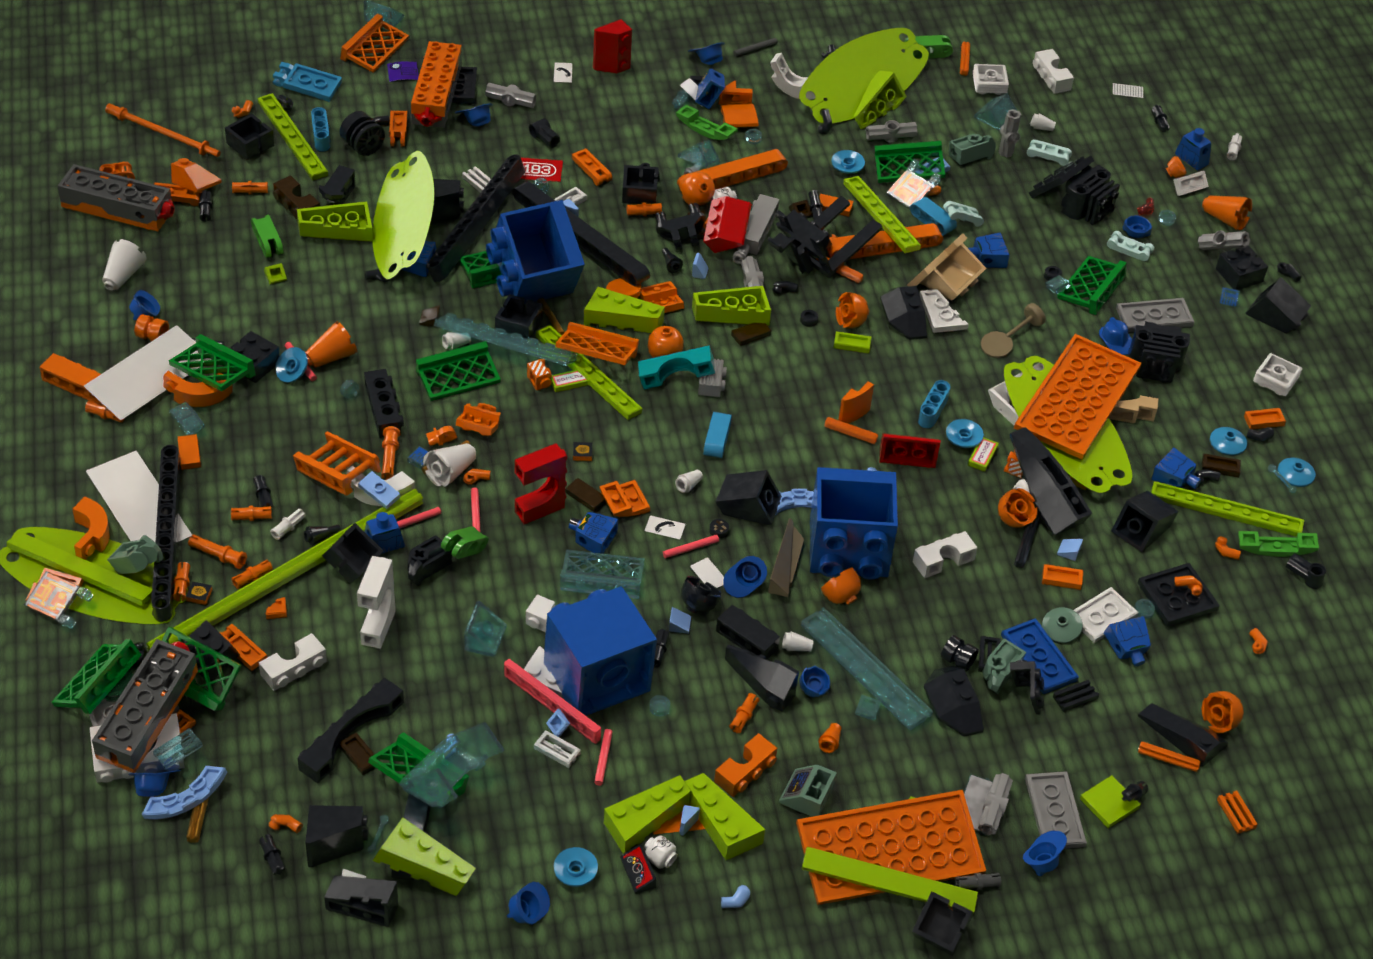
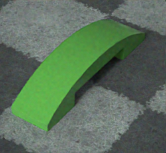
(691, 118)
(1278, 546)

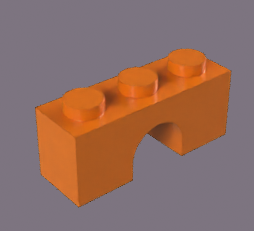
(735, 776)

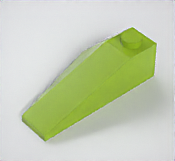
(881, 96)

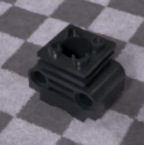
(1090, 195)
(1159, 350)

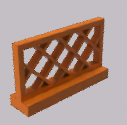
(364, 37)
(598, 343)

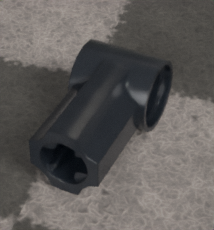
(543, 130)
(1311, 572)

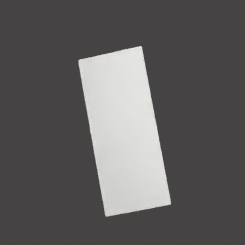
(140, 375)
(132, 496)

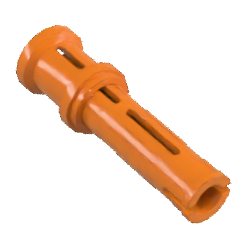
(390, 446)
(224, 553)

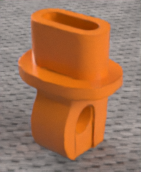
(441, 436)

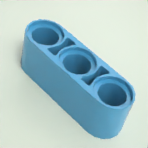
(320, 129)
(929, 212)
(934, 404)
(717, 434)

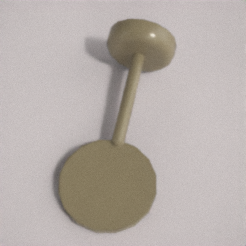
(999, 344)

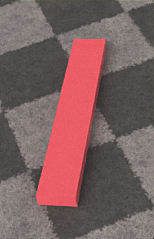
(552, 700)

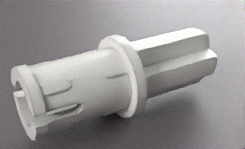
(1234, 147)
(287, 524)

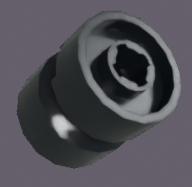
(961, 654)

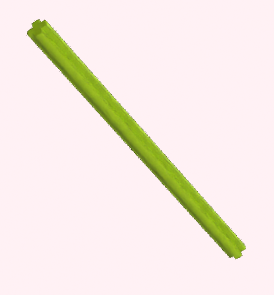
(283, 573)

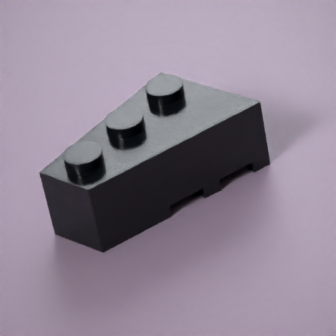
(363, 898)

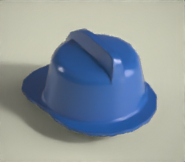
(710, 54)
(478, 115)
(144, 304)
(1116, 336)
(745, 576)
(150, 783)
(1045, 852)
(529, 904)

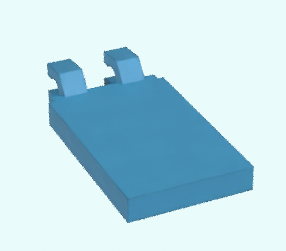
(307, 81)

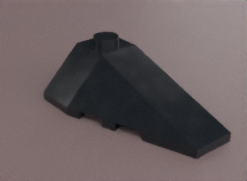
(772, 681)
(1184, 734)

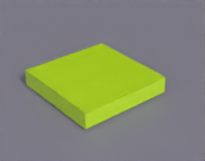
(1107, 802)

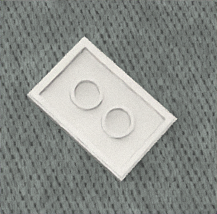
(1104, 610)

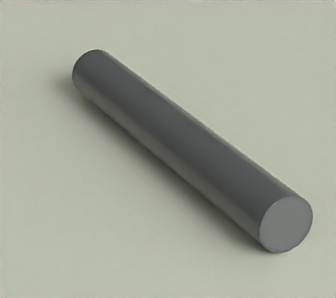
(754, 47)

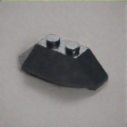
(905, 311)
(954, 700)

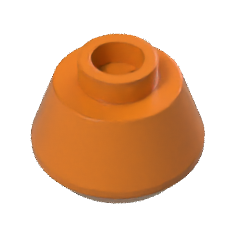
(1176, 168)

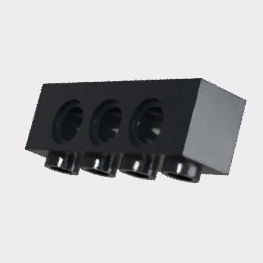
(382, 400)

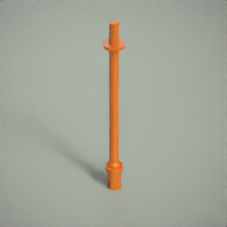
(122, 114)

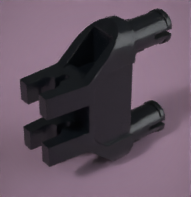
(681, 227)

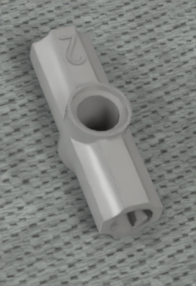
(511, 95)
(891, 131)
(1009, 133)
(1224, 240)
(752, 275)
(995, 804)

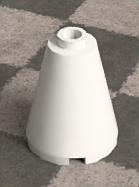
(122, 263)
(448, 463)

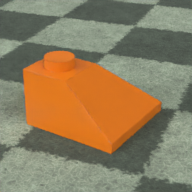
(192, 176)

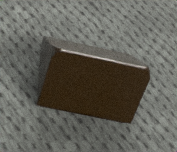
(801, 206)
(429, 315)

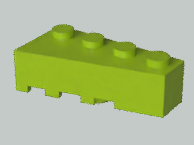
(336, 222)
(732, 306)
(622, 311)
(645, 812)
(723, 818)
(424, 858)

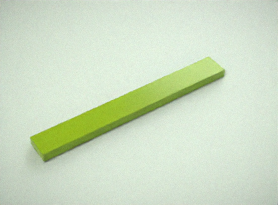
(292, 137)
(882, 214)
(596, 378)
(1228, 509)
(80, 568)
(884, 878)

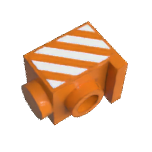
(539, 374)
(1013, 466)

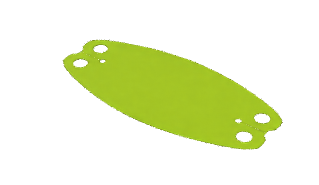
(850, 68)
(403, 214)
(1105, 451)
(104, 603)

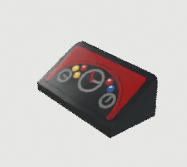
(638, 869)

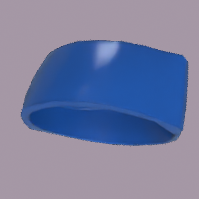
(1137, 226)

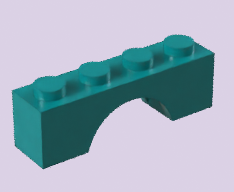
(655, 370)

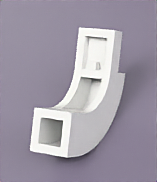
(786, 79)
(399, 482)

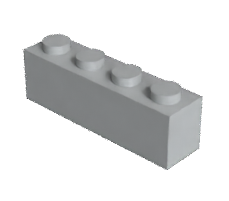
(760, 221)

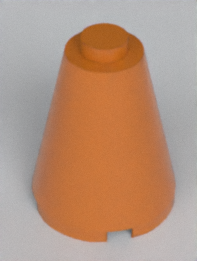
(1229, 209)
(331, 346)

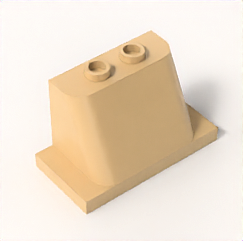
(951, 271)

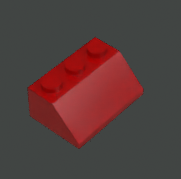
(612, 47)
(727, 223)
(909, 450)

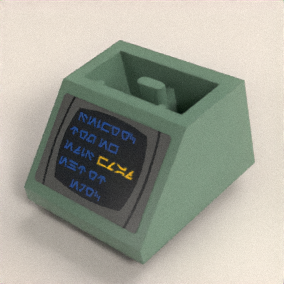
(809, 789)

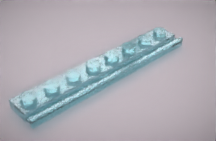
(500, 337)
(867, 668)

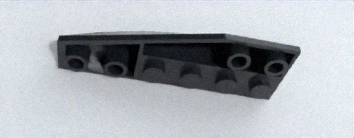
(1049, 484)

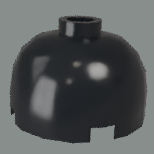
(699, 596)

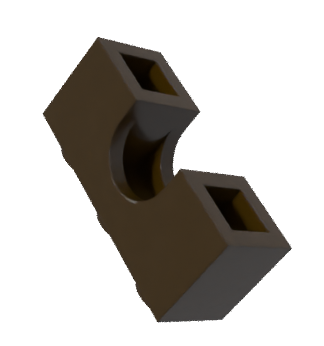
(289, 194)

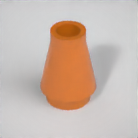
(830, 738)

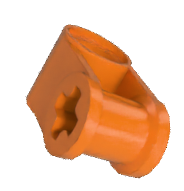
(118, 169)

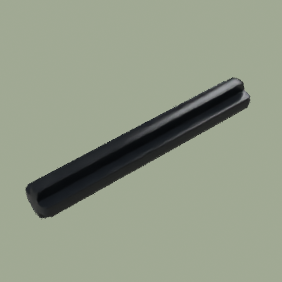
(1026, 542)

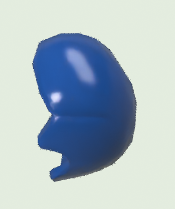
(814, 681)

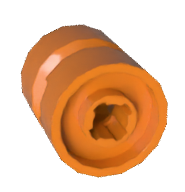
(149, 327)

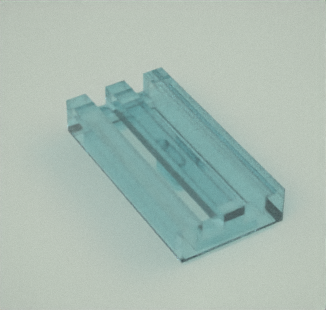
(179, 751)

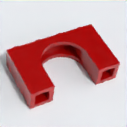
(551, 496)

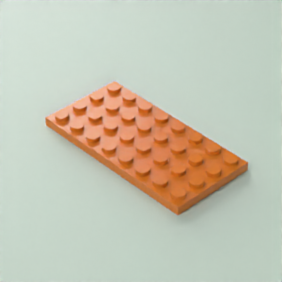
(1078, 396)
(914, 836)

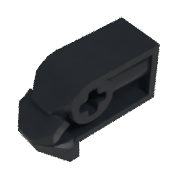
(339, 185)
(427, 559)

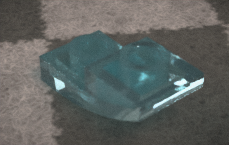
(187, 418)

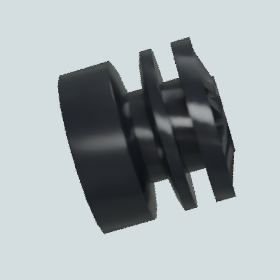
(362, 133)

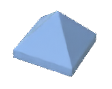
(558, 723)

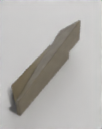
(786, 561)

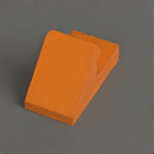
(733, 95)

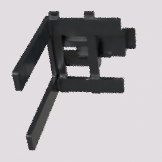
(797, 249)

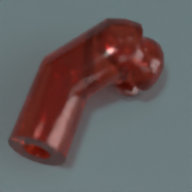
(1147, 208)

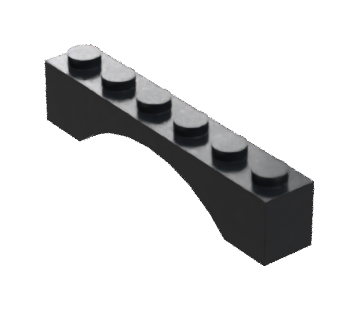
(379, 702)

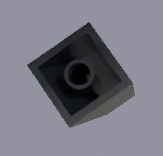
(447, 200)
(1279, 307)
(749, 497)
(1144, 520)
(334, 832)

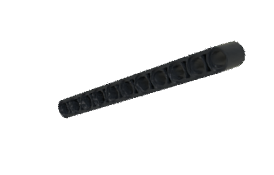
(475, 218)
(589, 239)
(166, 533)

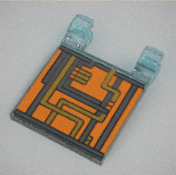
(911, 186)
(54, 596)

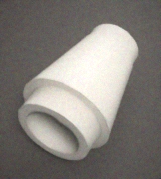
(1041, 122)
(455, 340)
(688, 481)
(796, 642)

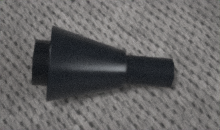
(673, 263)
(317, 533)

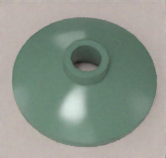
(1065, 631)

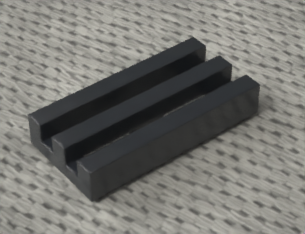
(989, 649)
(1074, 692)

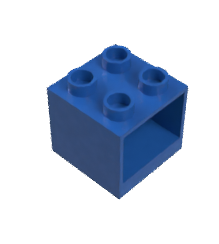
(536, 252)
(853, 522)
(599, 650)

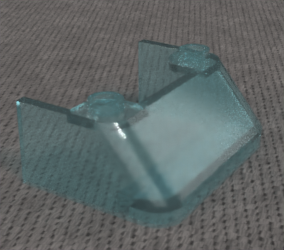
(449, 762)

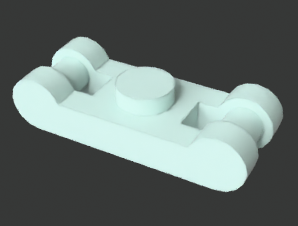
(1049, 152)
(963, 213)
(1130, 246)

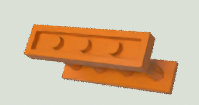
(332, 476)

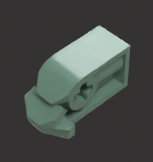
(971, 148)
(135, 555)
(998, 664)

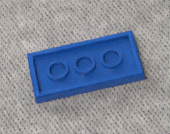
(1041, 649)

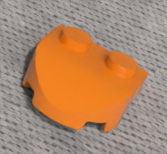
(479, 419)

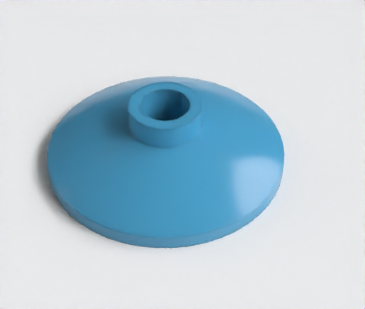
(848, 161)
(291, 364)
(964, 433)
(1228, 441)
(1297, 472)
(577, 859)

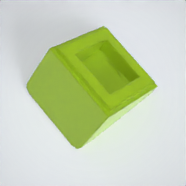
(275, 273)

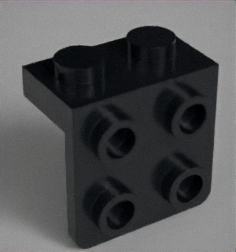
(1026, 674)

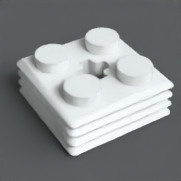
(990, 79)
(1277, 374)

